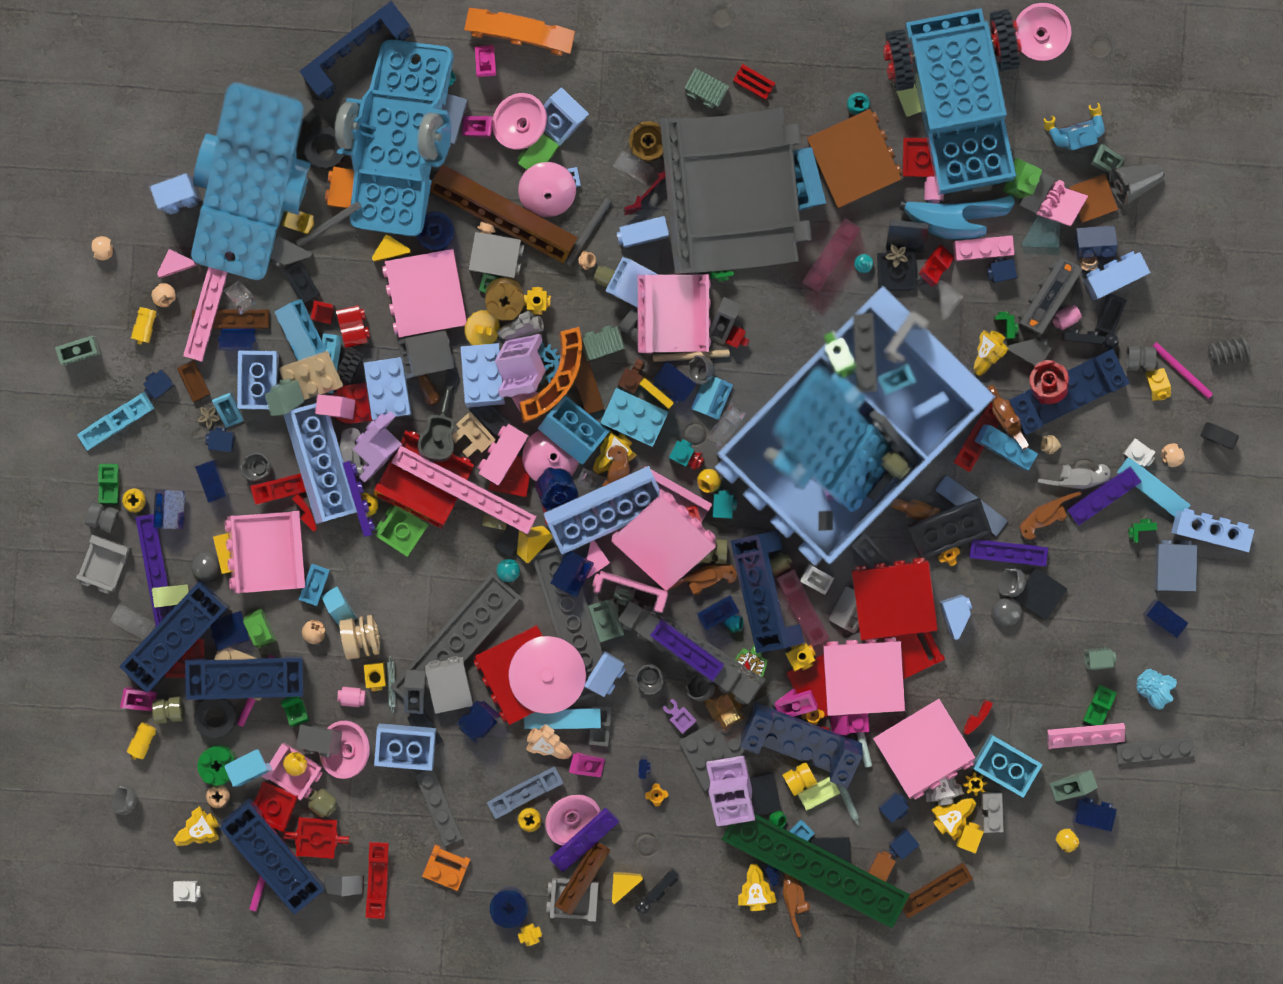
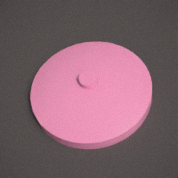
(547, 674)

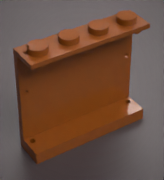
(855, 158)

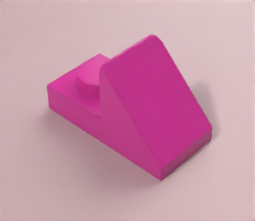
(485, 61)
(796, 704)
(849, 723)
(586, 765)

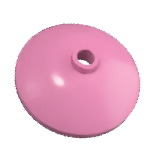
(1054, 25)
(511, 117)
(544, 179)
(537, 456)
(346, 763)
(561, 825)

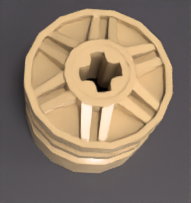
(359, 637)

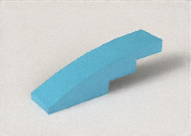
(115, 421)
(1155, 489)
(566, 719)

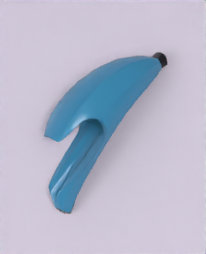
(949, 219)

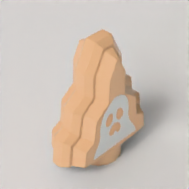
(546, 743)

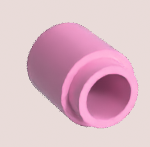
(930, 191)
(1066, 317)
(351, 697)

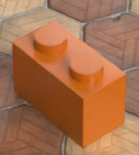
(340, 187)

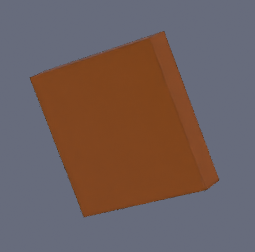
(1099, 200)

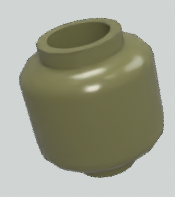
(322, 803)

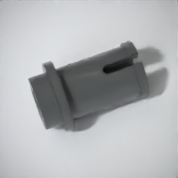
(920, 263)

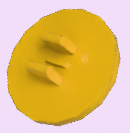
(481, 328)

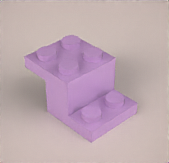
(520, 366)
(376, 445)
(730, 791)

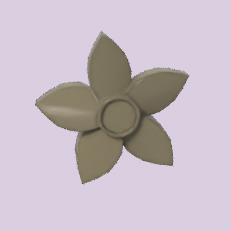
(896, 255)
(208, 416)

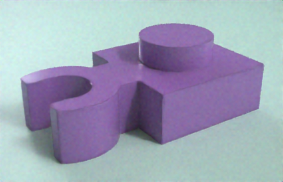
(681, 718)

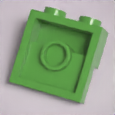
(401, 530)

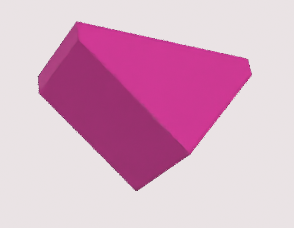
(477, 126)
(137, 699)

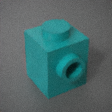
(682, 452)
(723, 505)

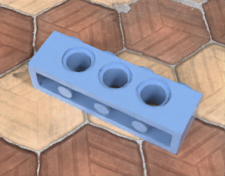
(1242, 534)

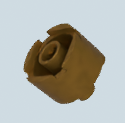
(639, 148)
(510, 307)

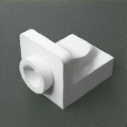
(1140, 453)
(186, 891)

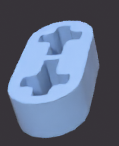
(930, 405)

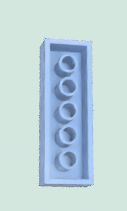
(320, 463)
(602, 510)

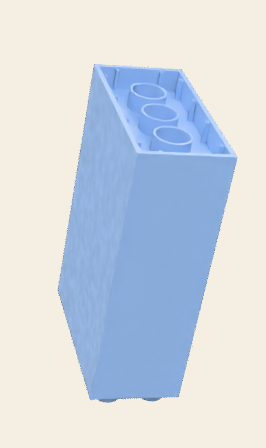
(926, 436)

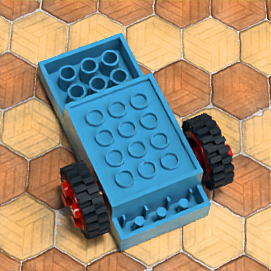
(959, 92)

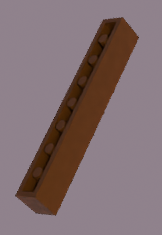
(503, 213)

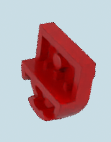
(362, 409)

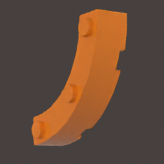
(519, 30)
(562, 381)

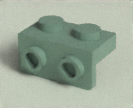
(606, 620)

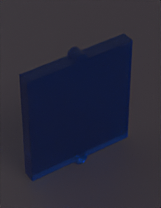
(236, 339)
(229, 631)

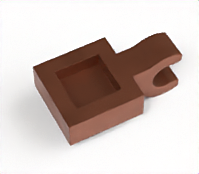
(630, 378)

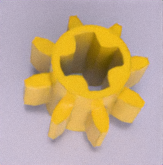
(975, 778)
(529, 934)

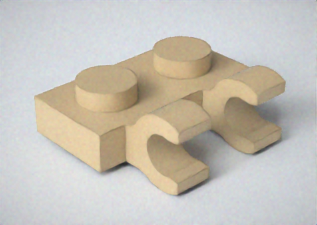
(476, 433)

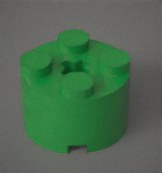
(206, 764)

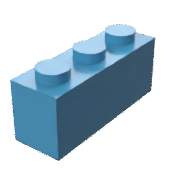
(300, 330)
(1005, 447)

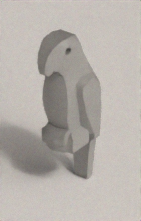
(347, 444)
(1080, 477)

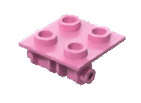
(1061, 204)

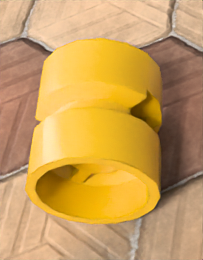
(799, 779)

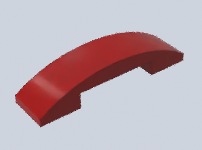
(971, 450)
(277, 489)
(377, 880)

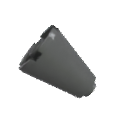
(1134, 181)

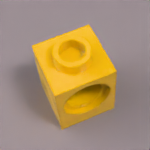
(375, 667)
(970, 837)

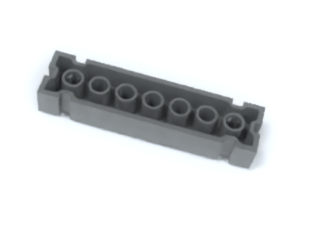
(732, 677)

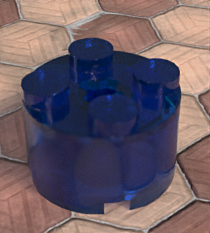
(446, 229)
(556, 488)
(479, 721)
(501, 915)

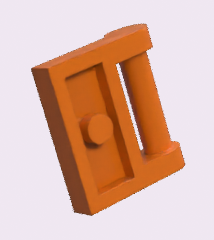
(443, 873)

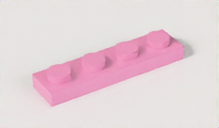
(1086, 735)

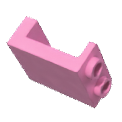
(299, 784)

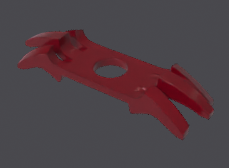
(637, 205)

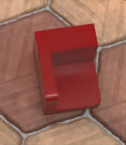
(322, 312)

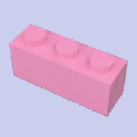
(983, 248)
(502, 454)

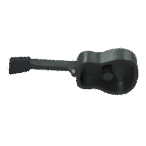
(437, 441)

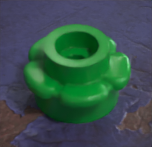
(778, 818)

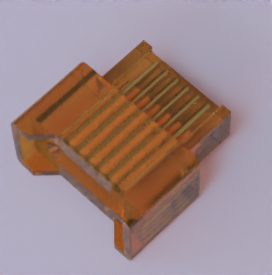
(725, 709)

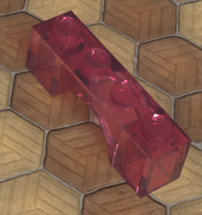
(831, 255)
(802, 607)

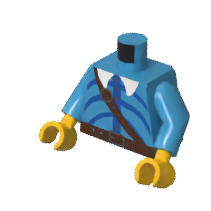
(1077, 134)

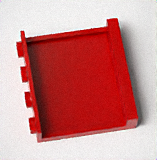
(416, 494)
(894, 599)
(495, 667)

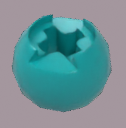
(859, 97)
(508, 570)

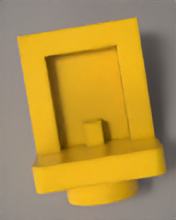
(301, 222)
(1158, 384)

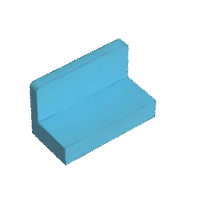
(712, 397)
(247, 768)

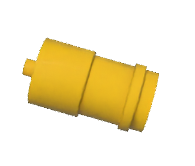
(143, 327)
(140, 743)

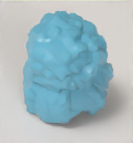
(1156, 688)

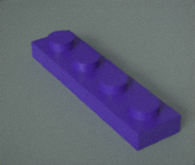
(356, 490)
(1104, 495)
(1008, 552)
(687, 650)
(584, 839)

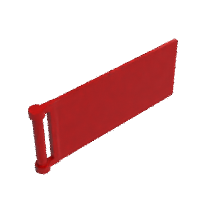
(913, 661)

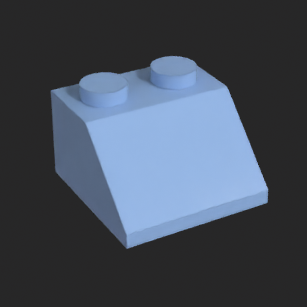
(563, 116)
(956, 614)
(604, 674)

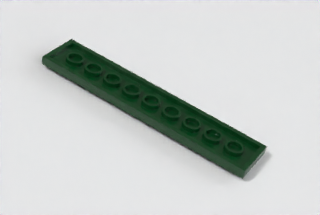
(818, 868)

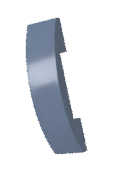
(959, 495)
(524, 792)

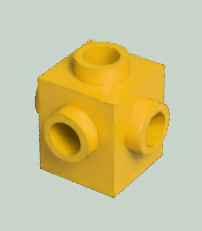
(545, 302)
(795, 661)

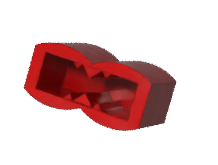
(352, 326)

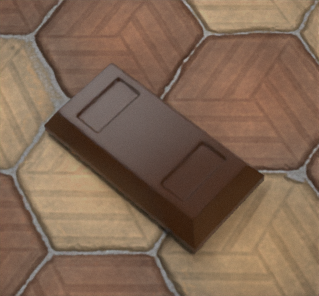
(193, 381)

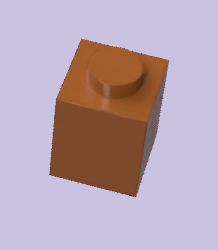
(881, 865)

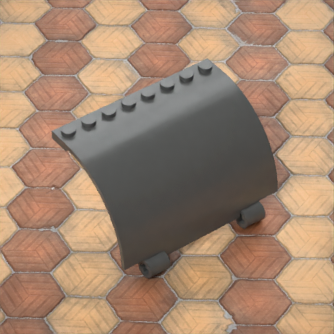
(732, 191)

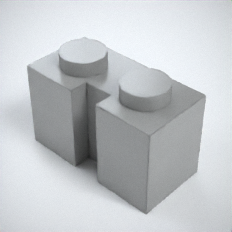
(993, 820)

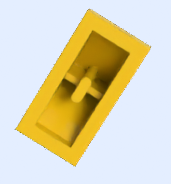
(389, 249)
(531, 544)
(623, 884)

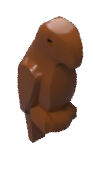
(1006, 417)
(620, 466)
(914, 508)
(1045, 515)
(707, 577)
(794, 899)

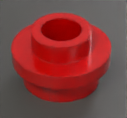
(696, 460)

